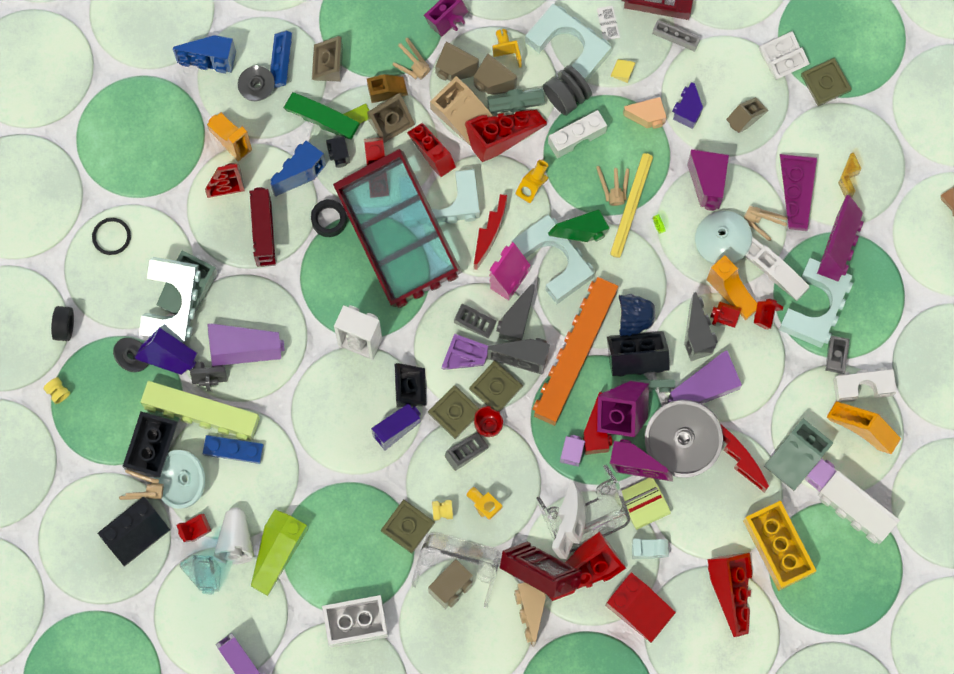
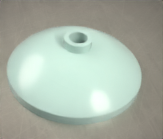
(733, 244)
(177, 490)

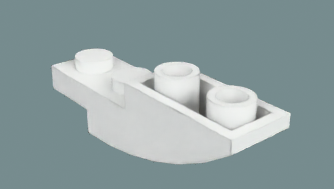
(777, 270)
(573, 522)

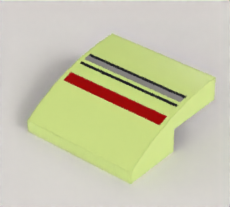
(645, 503)

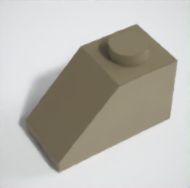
(746, 114)

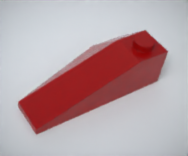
(498, 133)
(225, 181)
(596, 561)
(730, 581)

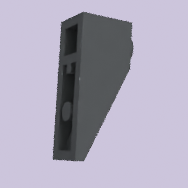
(515, 319)

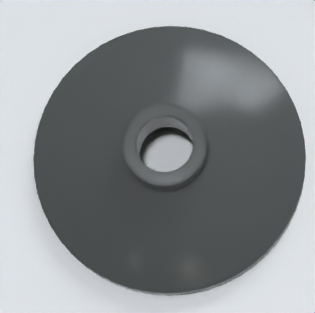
(253, 76)
(125, 352)

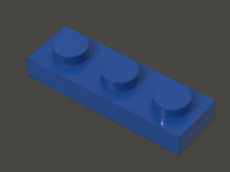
(280, 57)
(233, 449)

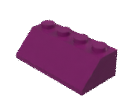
(841, 240)

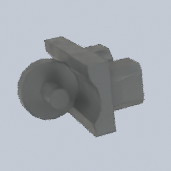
(207, 376)

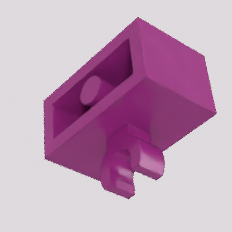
(445, 15)

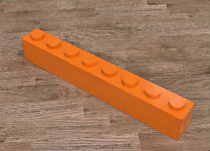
(576, 351)

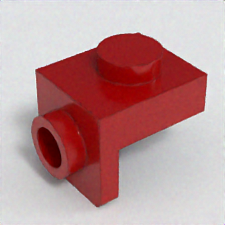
(765, 313)
(725, 314)
(194, 528)

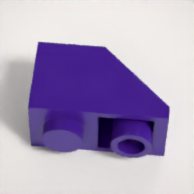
(690, 107)

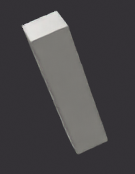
(676, 35)

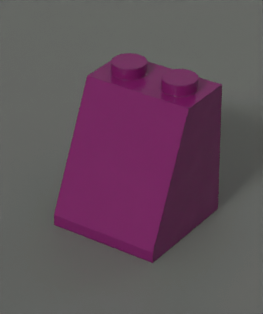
(708, 177)
(623, 409)

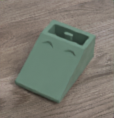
(171, 297)
(798, 454)

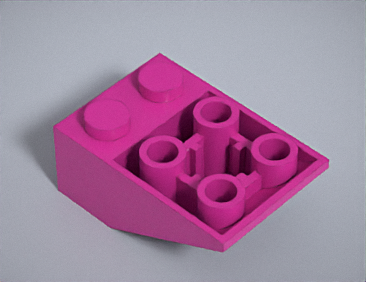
(509, 271)

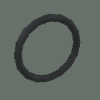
(111, 252)

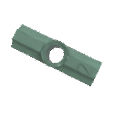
(516, 100)

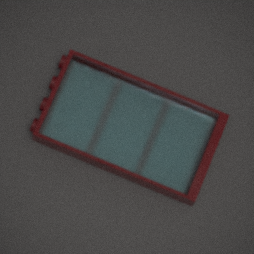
(397, 229)

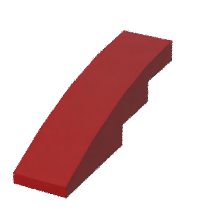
(487, 236)
(746, 465)

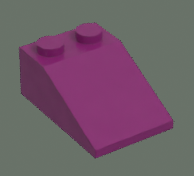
(631, 460)

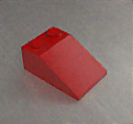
(640, 607)

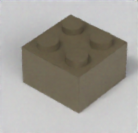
(451, 584)

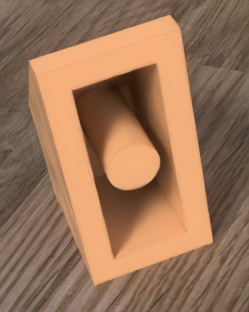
(647, 113)

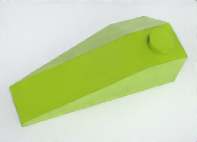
(278, 543)

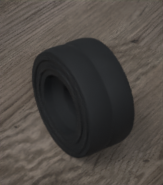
(62, 323)

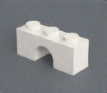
(586, 128)
(881, 381)

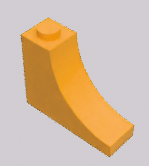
(230, 136)
(726, 281)
(865, 424)

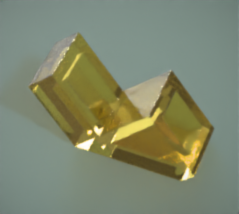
(850, 170)

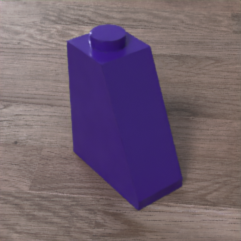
(166, 352)
(396, 426)

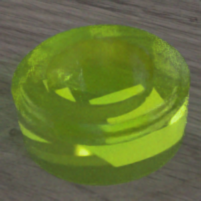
(658, 224)

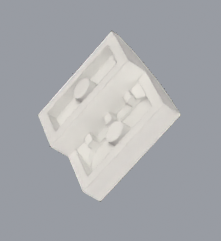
(783, 55)

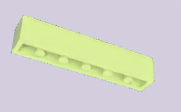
(199, 410)

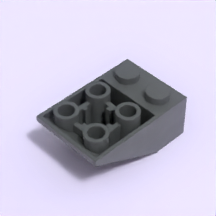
(698, 337)

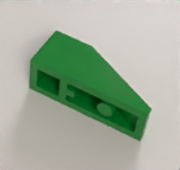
(582, 228)

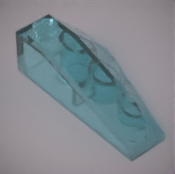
(203, 572)

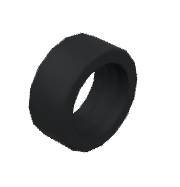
(324, 205)

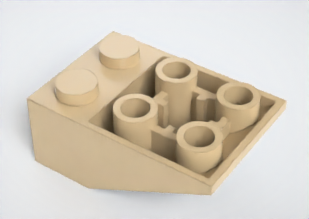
(457, 105)
(532, 606)

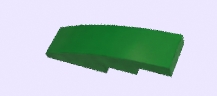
(321, 115)

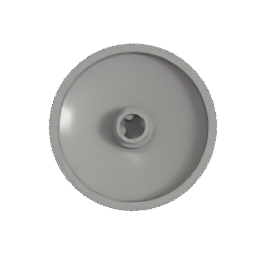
(684, 438)

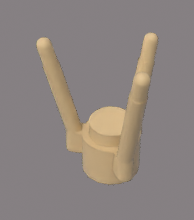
(420, 67)
(617, 195)
(755, 214)
(153, 490)

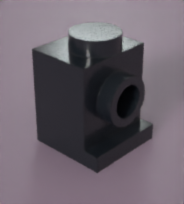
(338, 151)

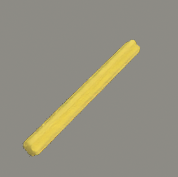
(631, 205)

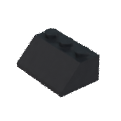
(638, 353)
(150, 445)
(134, 531)

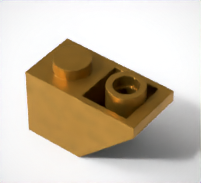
(385, 87)

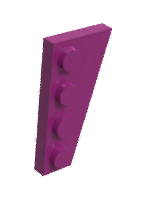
(798, 185)

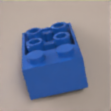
(207, 53)
(298, 170)

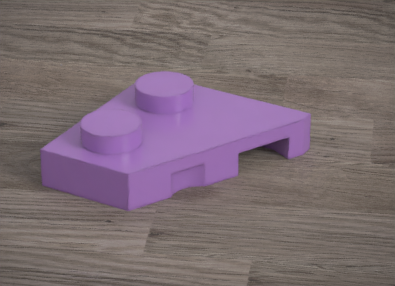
(464, 353)

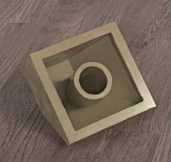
(455, 63)
(494, 77)

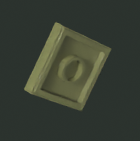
(826, 82)
(495, 387)
(454, 412)
(407, 526)

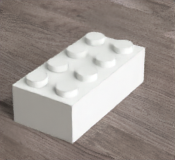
(358, 331)

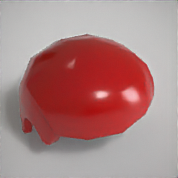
(488, 422)

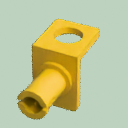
(505, 47)
(533, 180)
(484, 503)

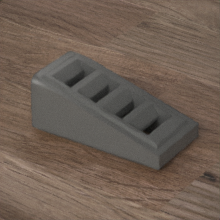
(472, 312)
(452, 459)

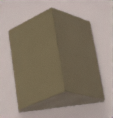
(327, 60)
(390, 118)

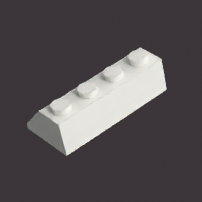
(858, 508)

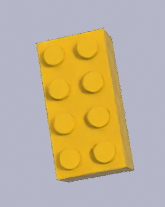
(779, 545)

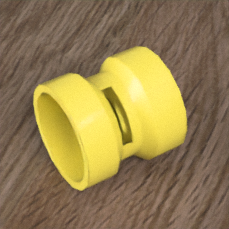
(56, 390)
(442, 510)

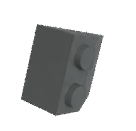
(523, 354)

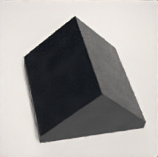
(410, 385)

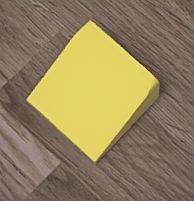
(623, 70)

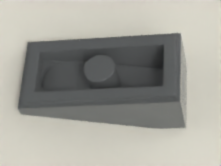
(837, 354)

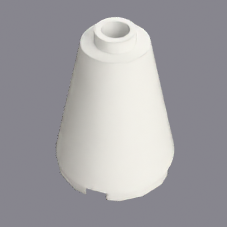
(234, 539)

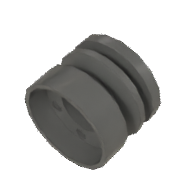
(567, 90)

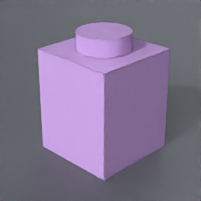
(572, 450)
(821, 474)

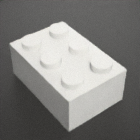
(355, 621)

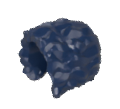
(636, 314)

